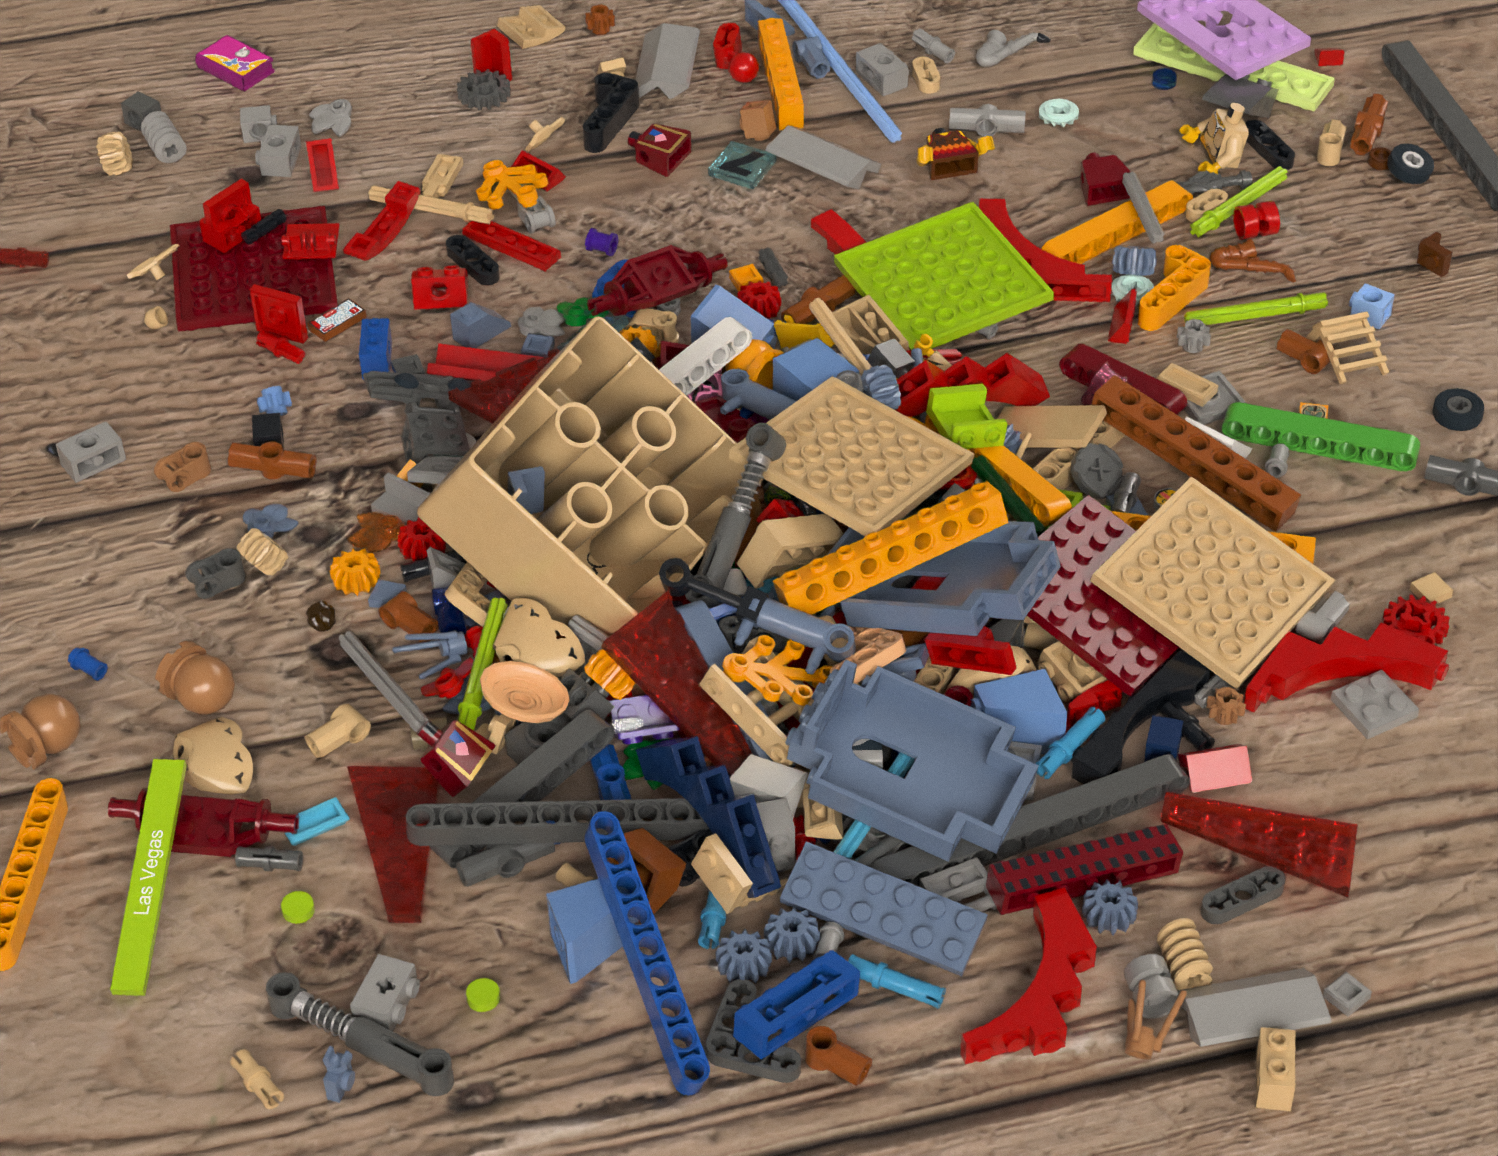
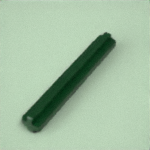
(1011, 500)

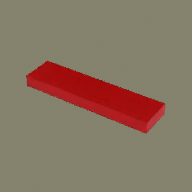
(513, 244)

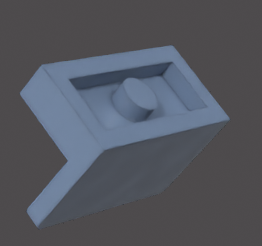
(755, 11)
(532, 484)

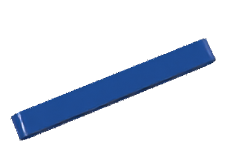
(642, 965)

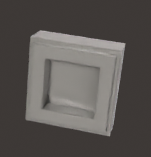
(1347, 994)

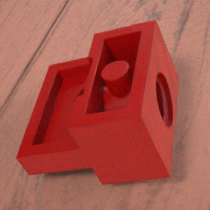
(228, 216)
(426, 280)

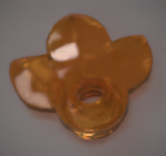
(376, 531)

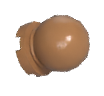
(195, 679)
(44, 727)

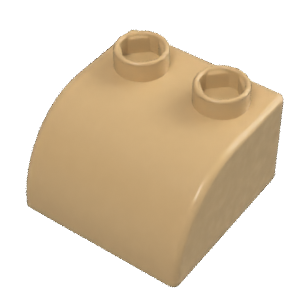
(626, 477)

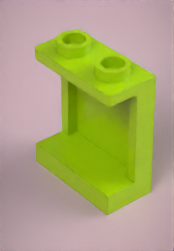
(963, 417)

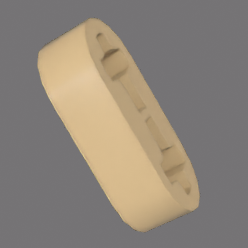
(926, 75)
(1206, 201)

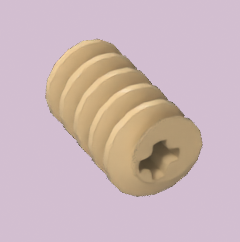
(1184, 954)

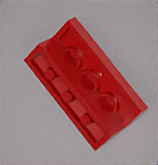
(472, 362)

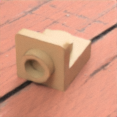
(496, 730)

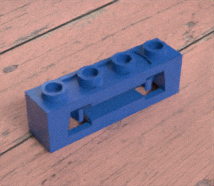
(796, 1003)

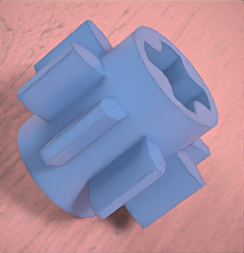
(274, 400)

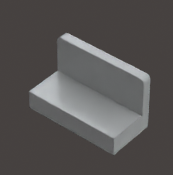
(399, 499)

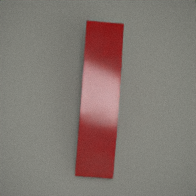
(836, 231)

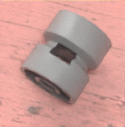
(1160, 988)

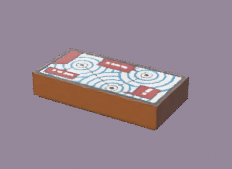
(337, 320)

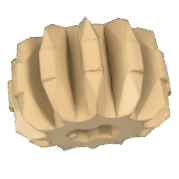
(114, 153)
(262, 551)

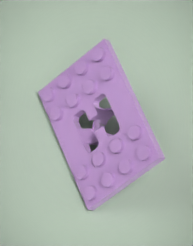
(1231, 46)

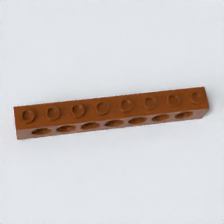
(1197, 454)

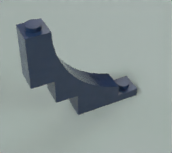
(709, 791)

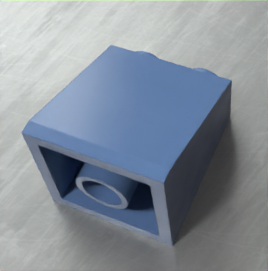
(723, 304)
(806, 368)
(1028, 704)
(583, 927)

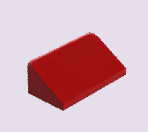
(553, 174)
(1123, 318)

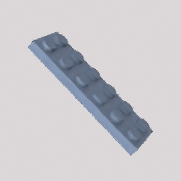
(884, 908)

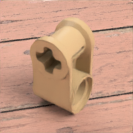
(658, 323)

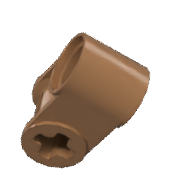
(185, 468)

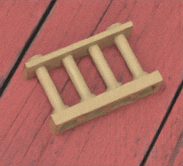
(748, 715)

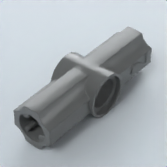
(1467, 476)
(500, 859)

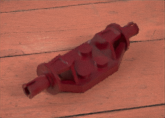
(656, 280)
(213, 824)

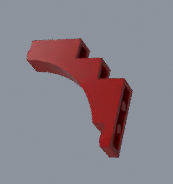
(1062, 276)
(1005, 381)
(967, 651)
(1303, 663)

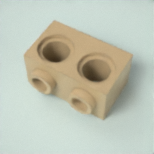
(1275, 1069)

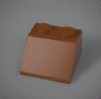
(656, 865)

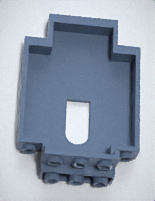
(984, 579)
(961, 773)

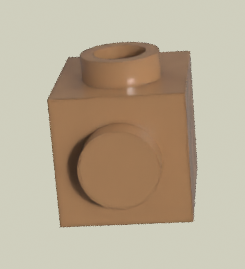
(757, 119)

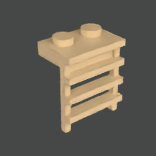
(1345, 329)
(724, 875)

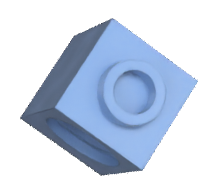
(1375, 302)

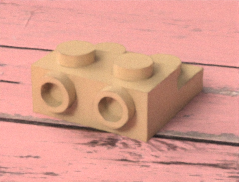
(1068, 671)

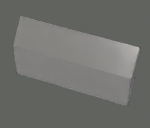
(667, 59)
(822, 156)
(1243, 1006)

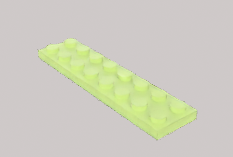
(1295, 84)

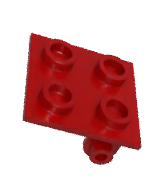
(310, 241)

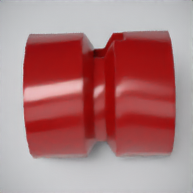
(1260, 219)

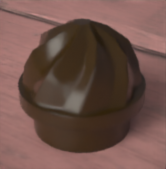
(321, 616)

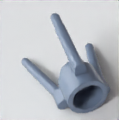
(450, 644)

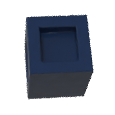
(1163, 737)

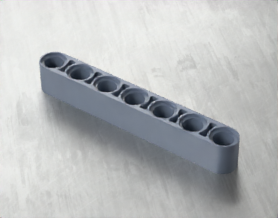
(714, 648)

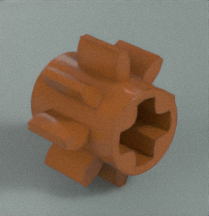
(600, 19)

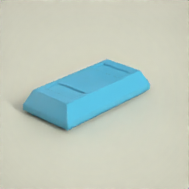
(318, 821)

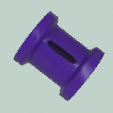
(601, 242)

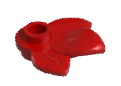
(449, 681)

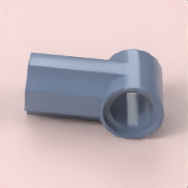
(811, 54)

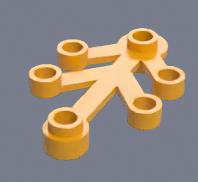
(497, 172)
(743, 667)

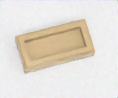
(1193, 386)

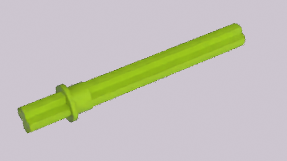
(1212, 218)
(1259, 309)
(470, 707)

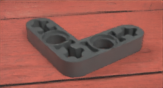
(723, 1036)

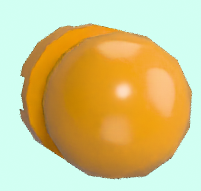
(757, 362)

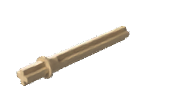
(467, 211)
(839, 335)

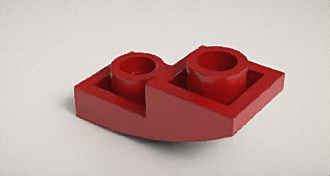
(1101, 696)

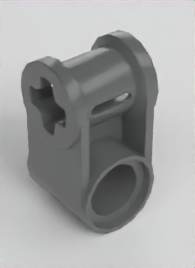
(218, 573)

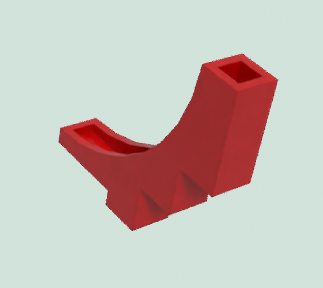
(1055, 989)

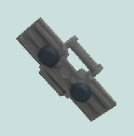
(413, 387)

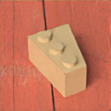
(868, 325)
(787, 546)

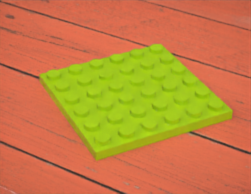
(945, 276)

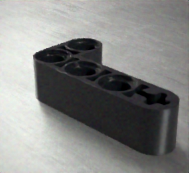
(617, 103)

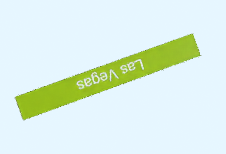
(148, 878)

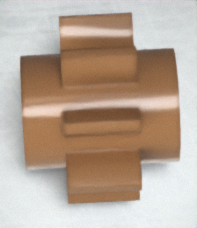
(1226, 706)

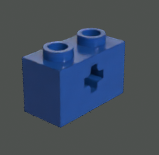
(375, 345)

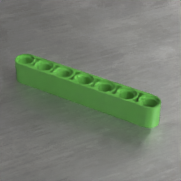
(1321, 436)

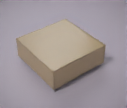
(1432, 588)

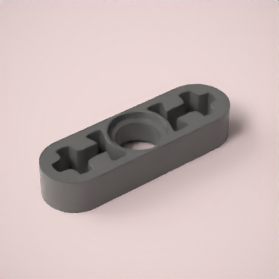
(1234, 906)

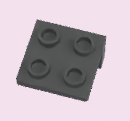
(433, 435)

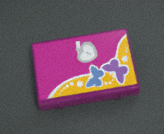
(235, 63)

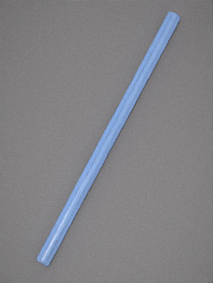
(844, 72)

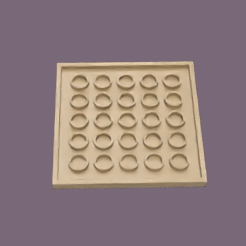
(857, 457)
(1213, 582)

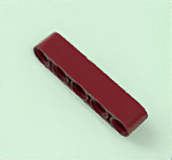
(1084, 363)

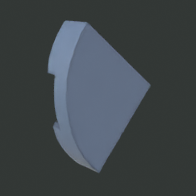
(384, 592)

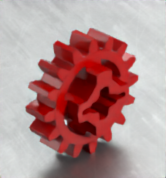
(1418, 618)

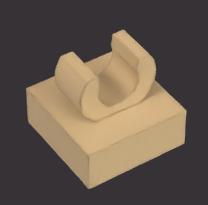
(614, 66)

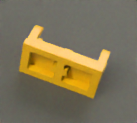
(792, 334)

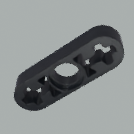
(1275, 155)
(475, 268)

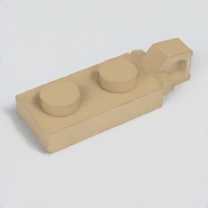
(441, 175)

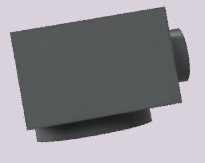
(528, 737)

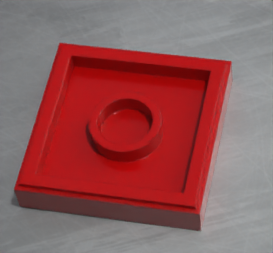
(279, 313)

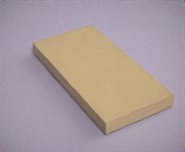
(1055, 424)

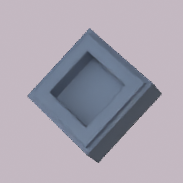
(537, 345)

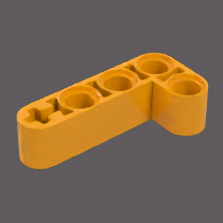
(1185, 279)

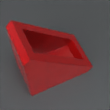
(322, 165)

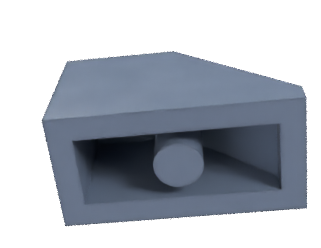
(476, 325)

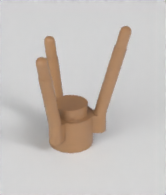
(1140, 1039)

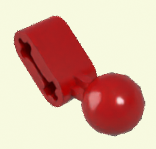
(728, 55)

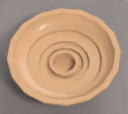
(524, 691)

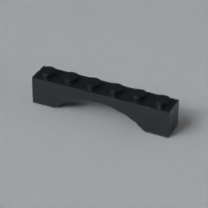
(1103, 754)

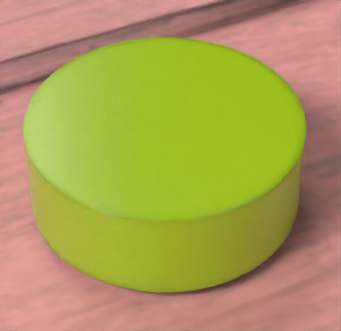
(297, 907)
(483, 995)

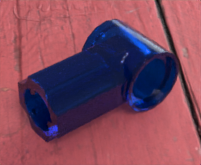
(449, 616)

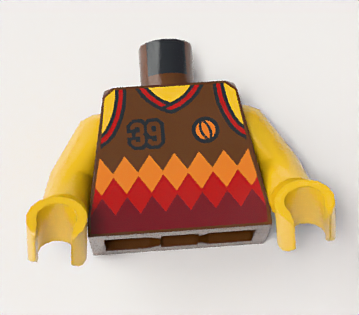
(952, 153)

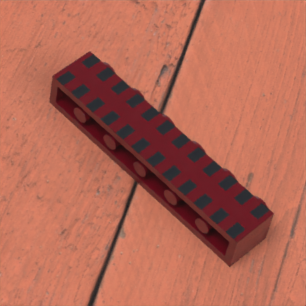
(1122, 858)

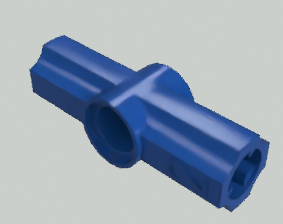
(609, 775)

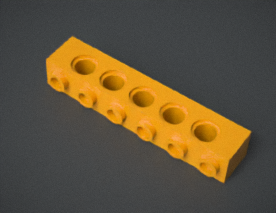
(780, 73)

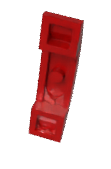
(387, 225)

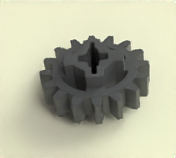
(483, 89)

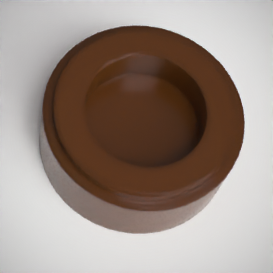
(1378, 158)

